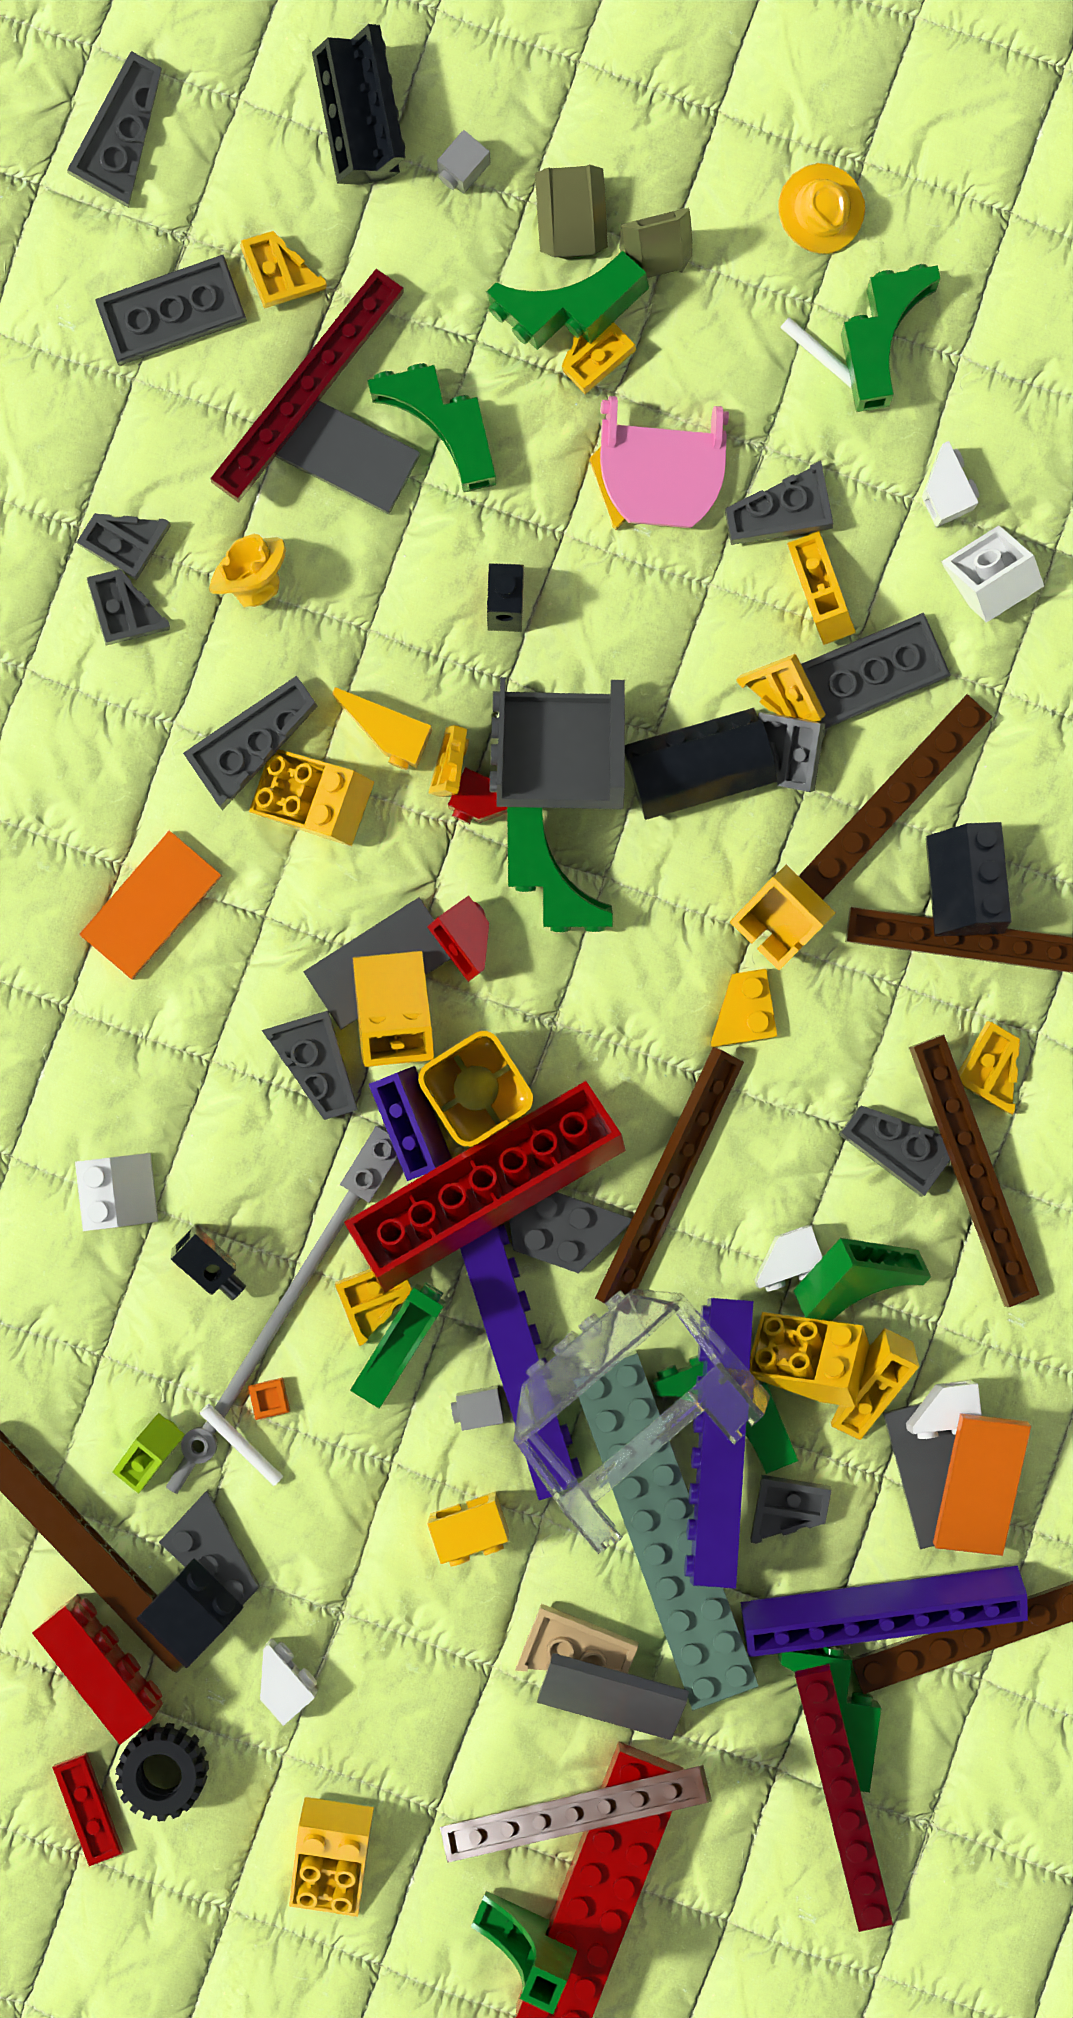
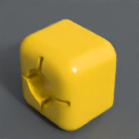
(467, 1125)

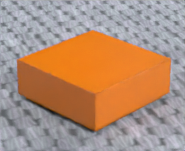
(269, 1398)

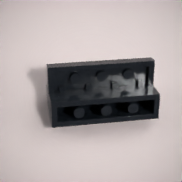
(359, 107)
(700, 763)

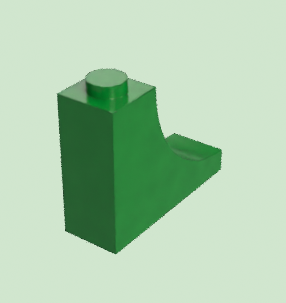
(855, 1271)

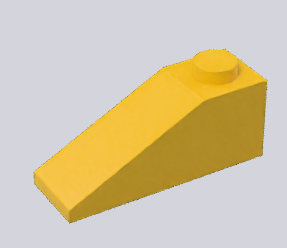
(821, 588)
(394, 733)
(886, 1371)

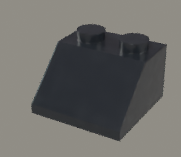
(190, 1613)

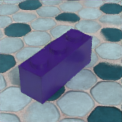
(410, 1123)

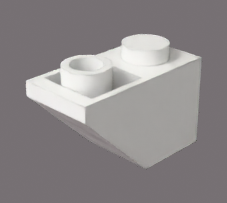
(947, 488)
(787, 1257)
(943, 1408)
(283, 1685)

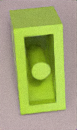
(148, 1452)

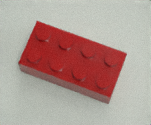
(99, 1668)

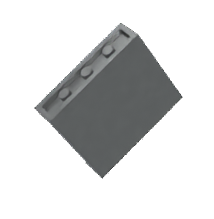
(559, 749)

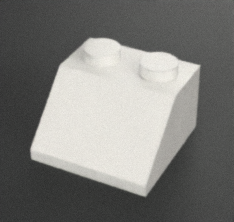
(994, 573)
(116, 1191)

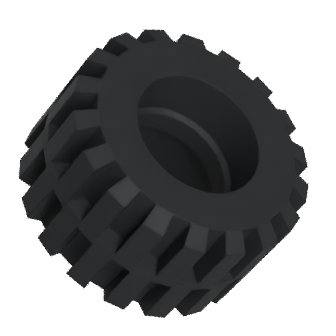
(156, 1800)

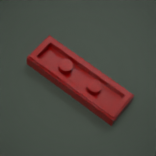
(88, 1809)

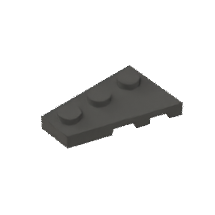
(784, 510)
(315, 1060)
(902, 1149)
(206, 1537)

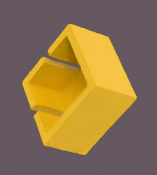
(788, 911)
(468, 1531)

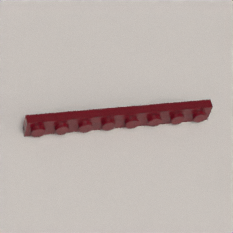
(307, 385)
(843, 1797)

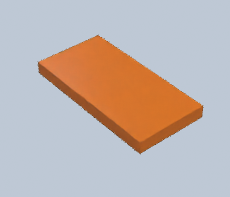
(150, 905)
(981, 1484)

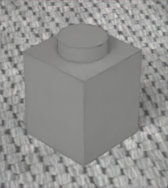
(463, 162)
(478, 1408)

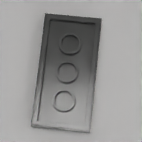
(170, 310)
(350, 456)
(876, 670)
(398, 933)
(921, 1469)
(612, 1696)

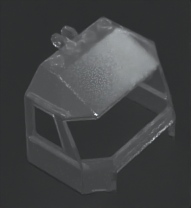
(725, 1393)

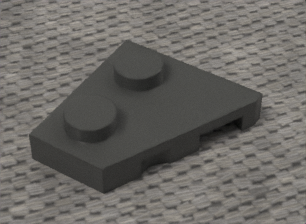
(123, 541)
(123, 609)
(795, 749)
(788, 1506)

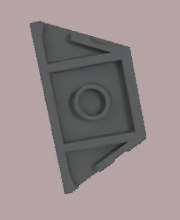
(565, 1231)

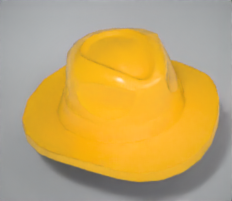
(821, 208)
(250, 570)

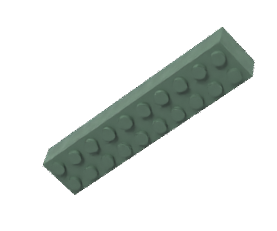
(656, 1518)

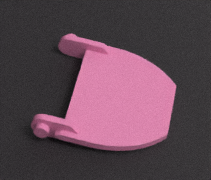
(662, 473)

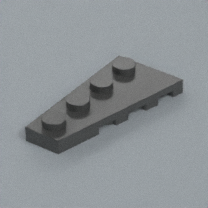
(116, 137)
(246, 743)

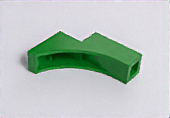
(583, 307)
(869, 339)
(456, 423)
(534, 866)
(399, 1344)
(766, 1435)
(859, 1712)
(521, 1936)

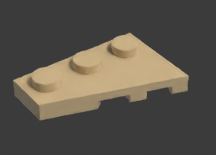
(574, 1638)

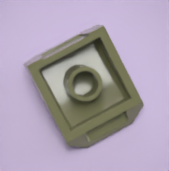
(571, 210)
(659, 242)

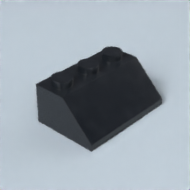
(968, 880)

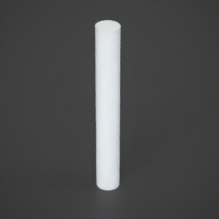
(817, 350)
(241, 1444)

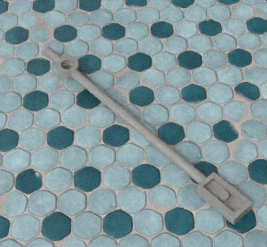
(362, 1182)

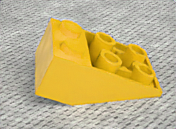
(312, 796)
(393, 1009)
(810, 1357)
(331, 1856)

